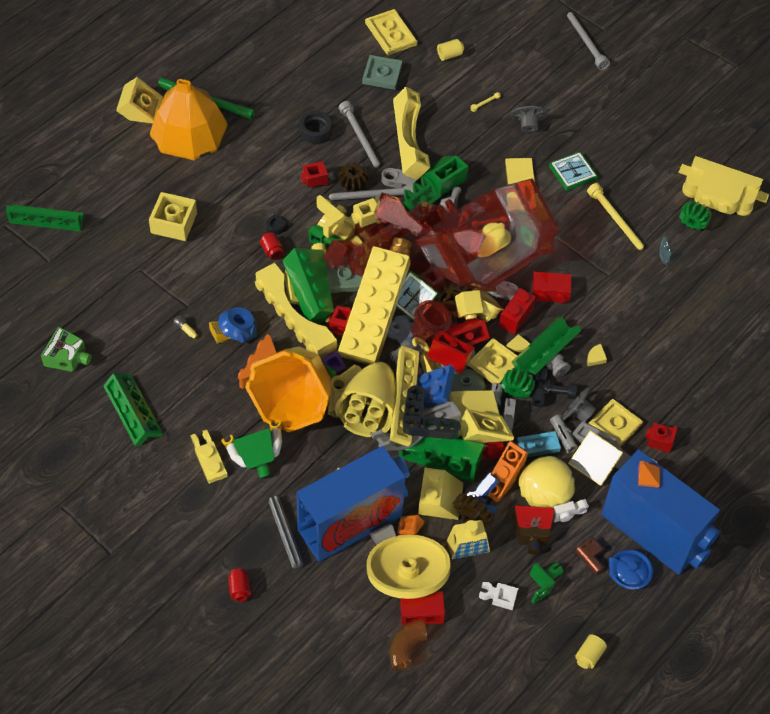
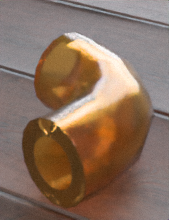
(403, 643)

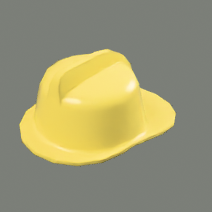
(496, 239)
(490, 307)

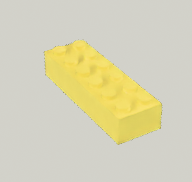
(374, 306)

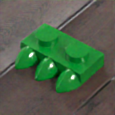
(424, 193)

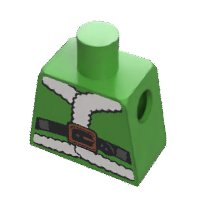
(65, 351)

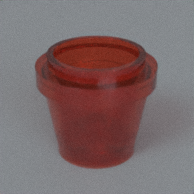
(430, 319)

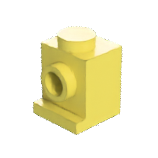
(364, 213)

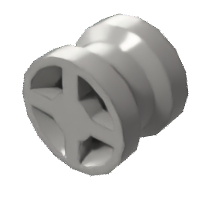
(558, 366)

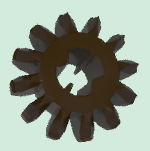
(353, 176)

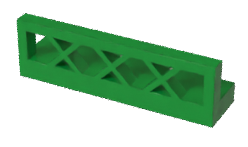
(45, 217)
(545, 347)
(129, 408)

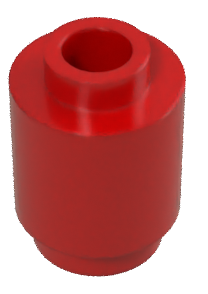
(272, 246)
(239, 585)

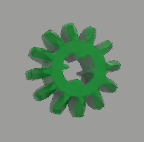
(695, 215)
(518, 383)

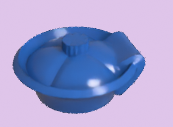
(238, 324)
(630, 569)

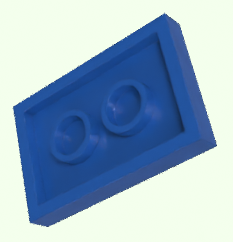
(436, 386)

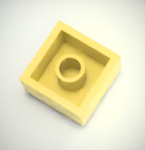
(173, 216)

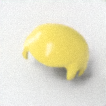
(547, 482)

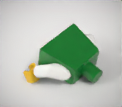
(256, 449)

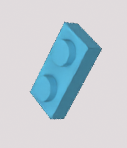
(540, 444)

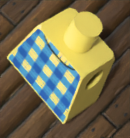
(468, 539)

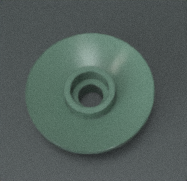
(475, 381)

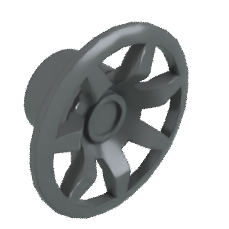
(529, 119)
(580, 407)

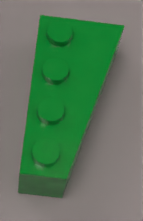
(310, 283)
(455, 456)

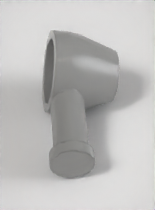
(454, 197)

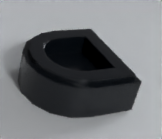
(276, 225)

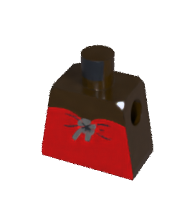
(533, 526)

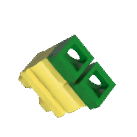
(346, 232)

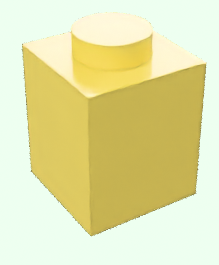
(469, 304)

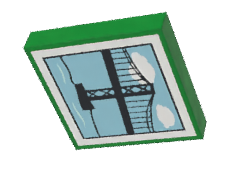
(573, 171)
(413, 293)

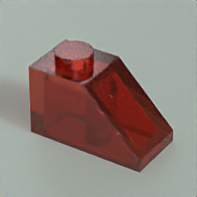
(337, 253)

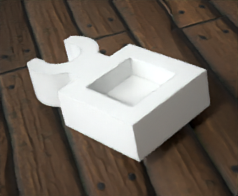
(566, 511)
(502, 596)

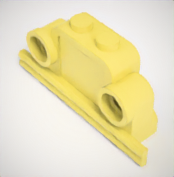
(722, 187)

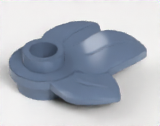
(401, 329)

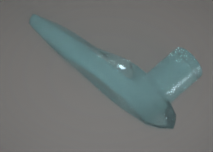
(664, 251)

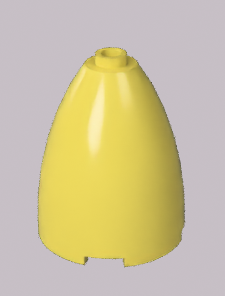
(370, 386)

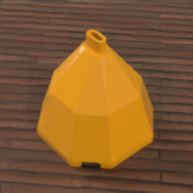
(188, 122)
(290, 388)

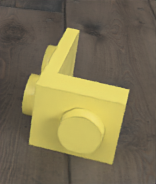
(336, 217)

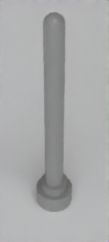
(601, 61)
(346, 109)
(369, 194)

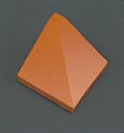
(648, 475)
(409, 525)

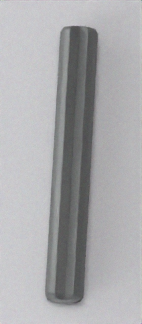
(285, 532)

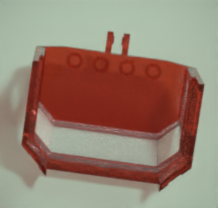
(523, 215)

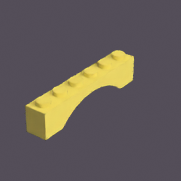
(406, 109)
(314, 336)

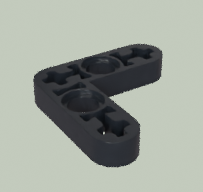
(418, 419)

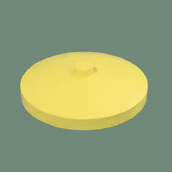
(408, 566)

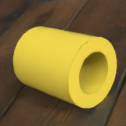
(450, 49)
(590, 652)

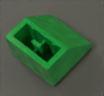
(447, 173)

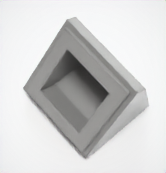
(382, 533)

